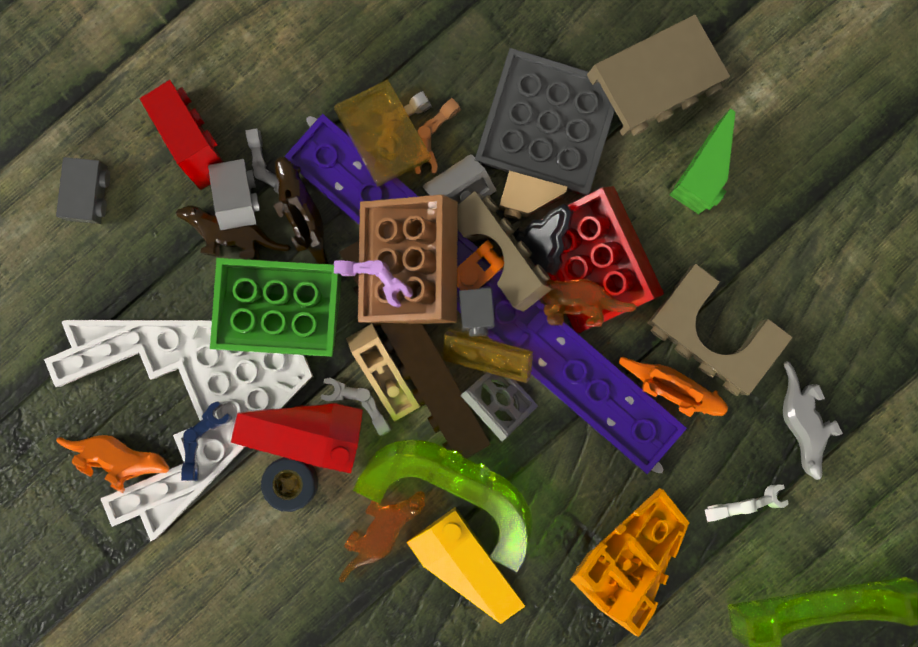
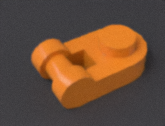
(471, 275)

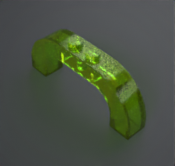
(460, 477)

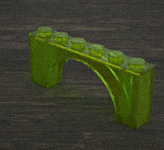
(768, 620)

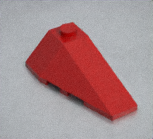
(309, 434)

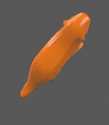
(677, 388)
(114, 458)

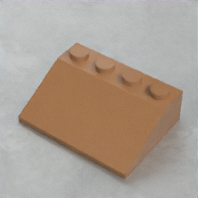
(420, 249)

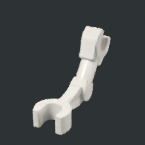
(747, 506)

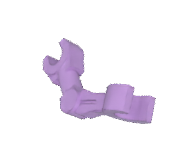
(381, 270)

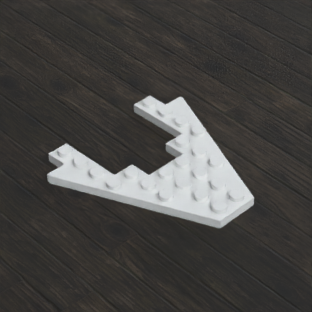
(234, 378)

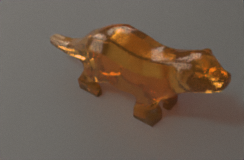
(578, 298)
(382, 532)

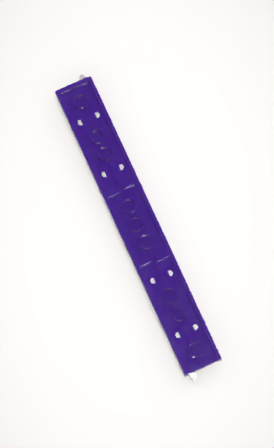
(560, 356)

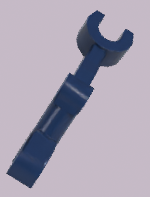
(191, 436)

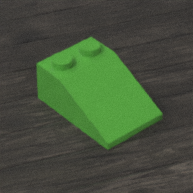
(708, 172)

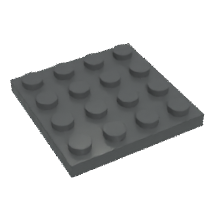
(546, 122)

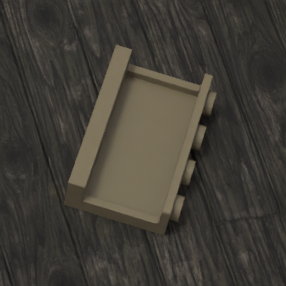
(660, 75)

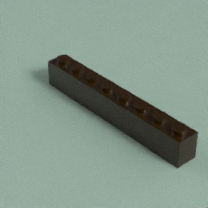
(432, 379)

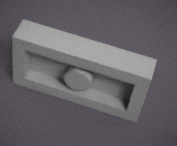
(461, 181)

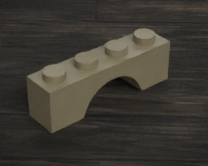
(520, 279)

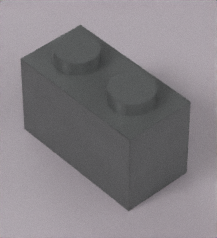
(82, 190)
(476, 311)

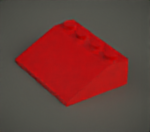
(608, 252)

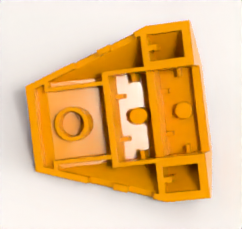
(631, 562)

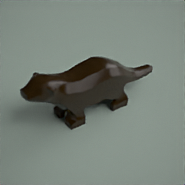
(299, 210)
(244, 237)

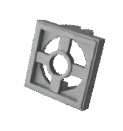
(512, 389)

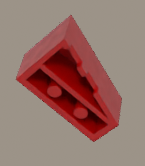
(182, 131)

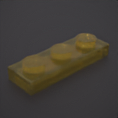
(488, 356)

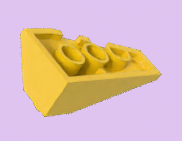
(461, 561)

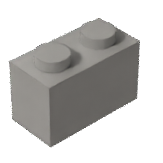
(232, 194)

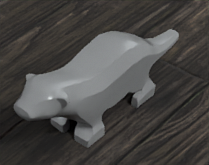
(807, 423)

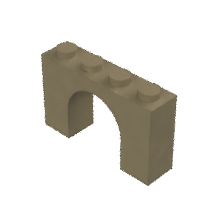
(677, 322)

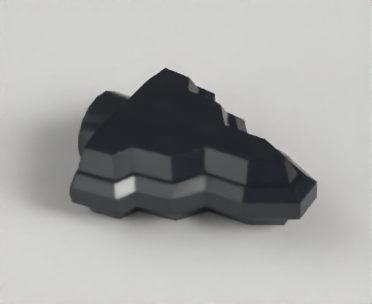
(546, 238)

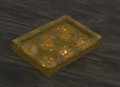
(382, 133)

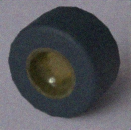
(280, 488)

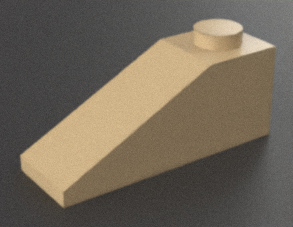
(382, 372)

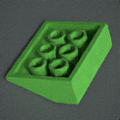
(275, 307)

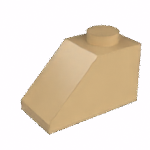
(528, 195)

